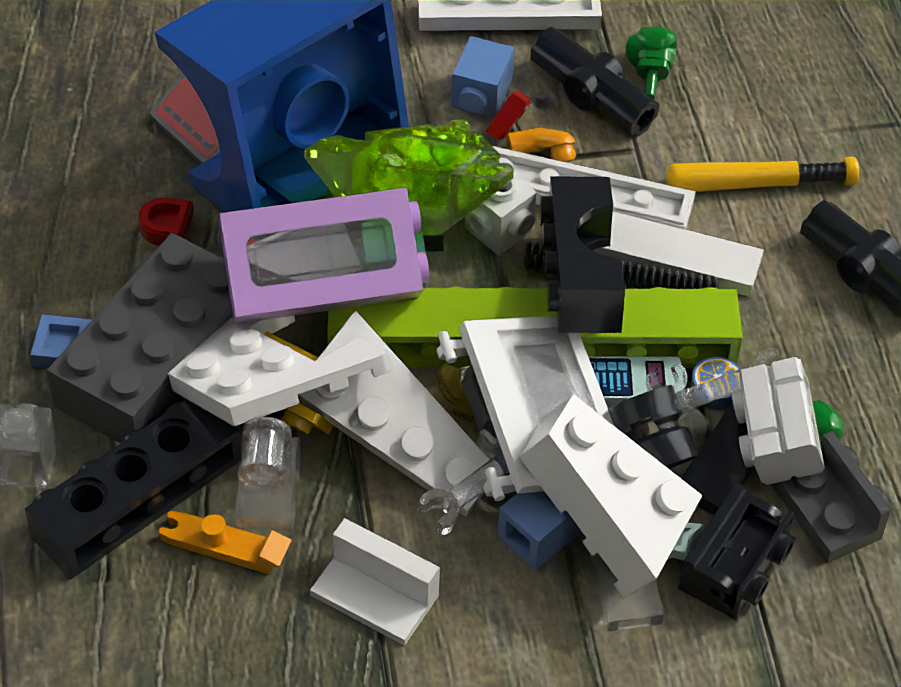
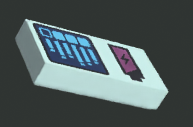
(626, 376)

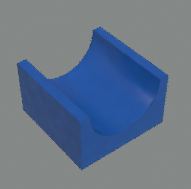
(279, 83)

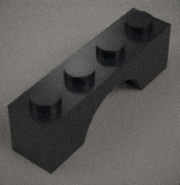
(581, 284)

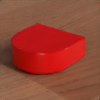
(165, 216)

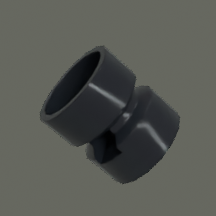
(672, 442)

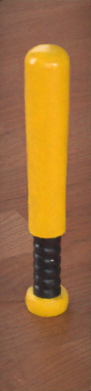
(743, 175)

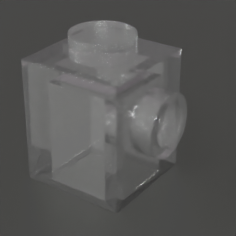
(26, 445)

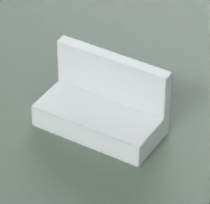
(377, 582)

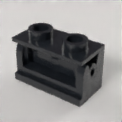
(736, 552)

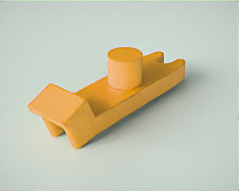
(217, 540)

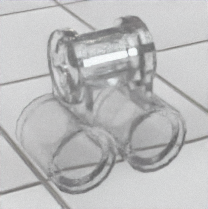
(268, 476)

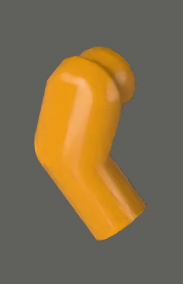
(543, 139)

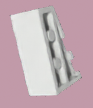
(612, 490)

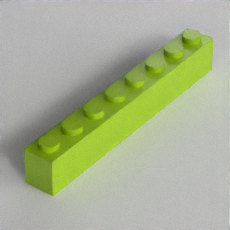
(654, 324)

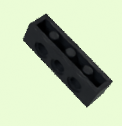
(125, 508)

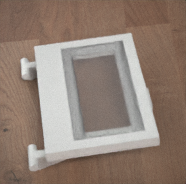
(523, 376)

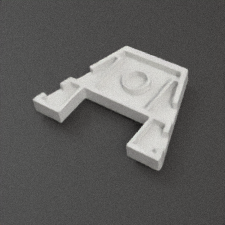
(249, 375)

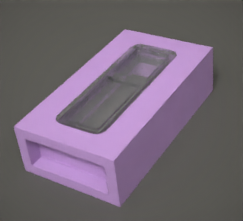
(322, 255)

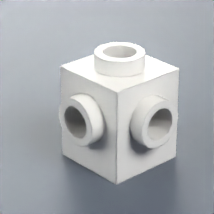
(504, 216)

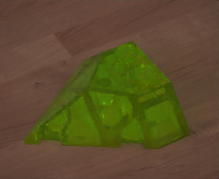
(439, 166)

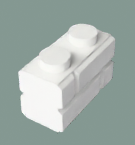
(779, 421)

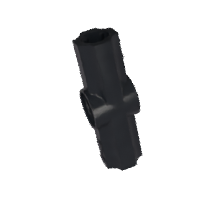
(594, 81)
(861, 257)

